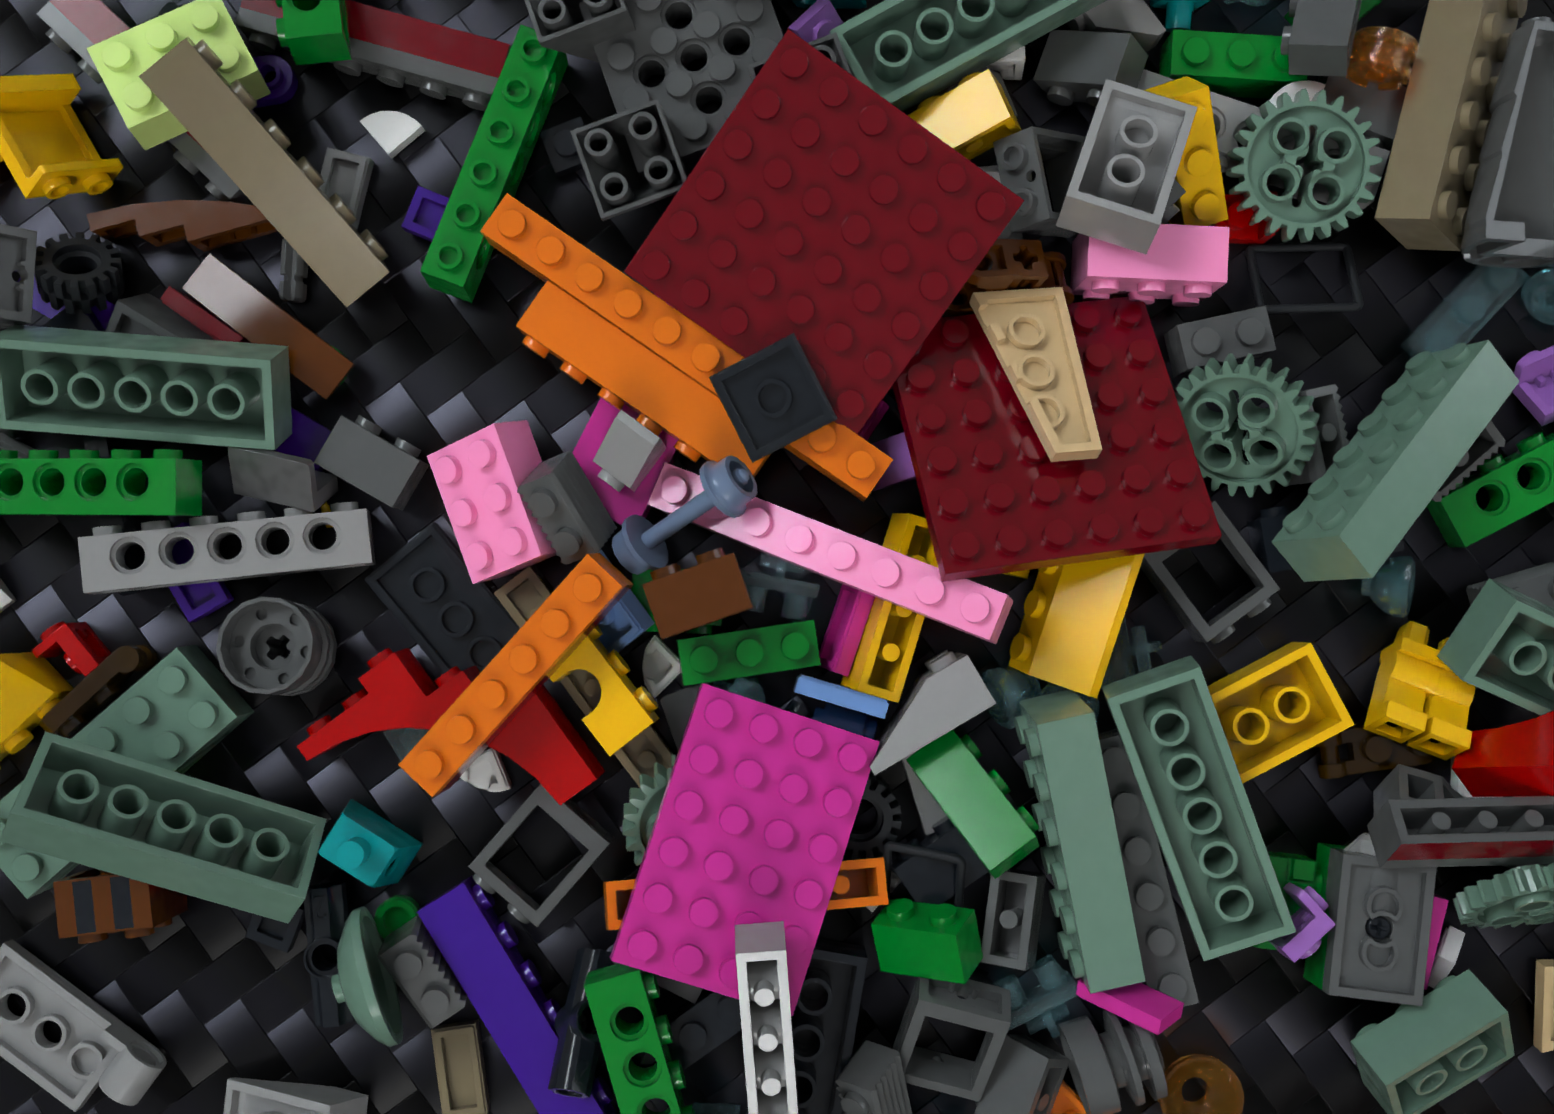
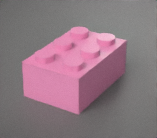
(1180, 266)
(480, 494)

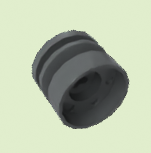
(252, 651)
(1112, 1061)

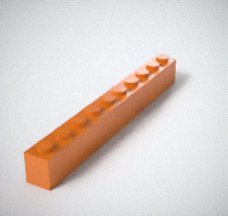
(663, 330)

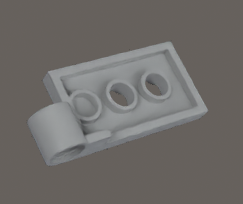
(93, 1045)

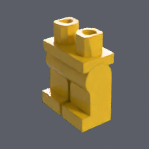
(1420, 696)

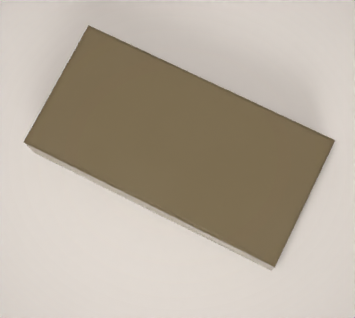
(461, 1068)

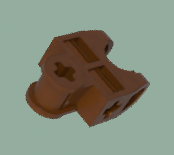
(1014, 266)

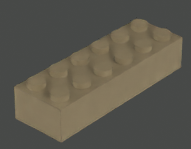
(1445, 121)
(265, 171)

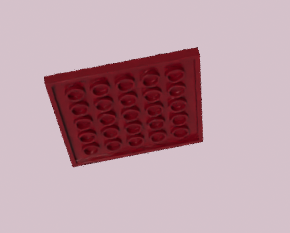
(824, 224)
(989, 482)

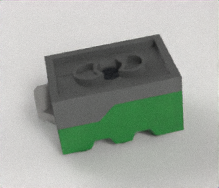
(1380, 926)

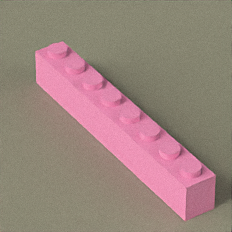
(844, 558)

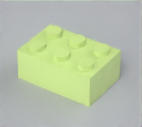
(132, 52)

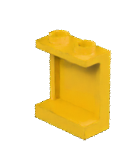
(46, 140)

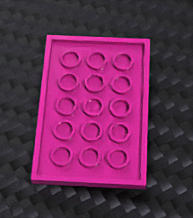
(743, 838)

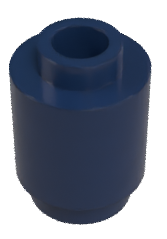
(847, 719)

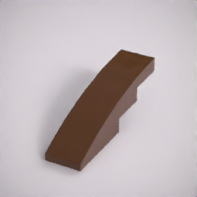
(201, 222)
(266, 322)

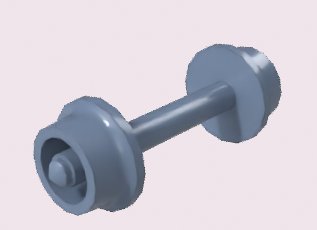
(725, 485)

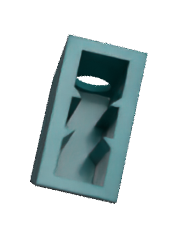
(368, 845)

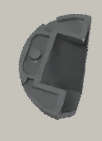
(1514, 187)

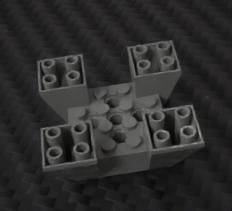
(660, 129)

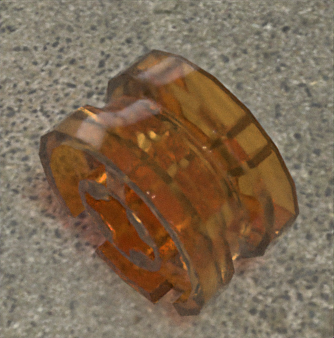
(1382, 57)

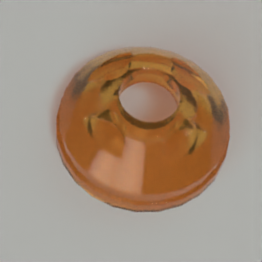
(1222, 1093)

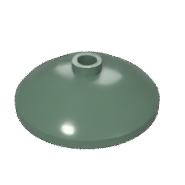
(365, 981)

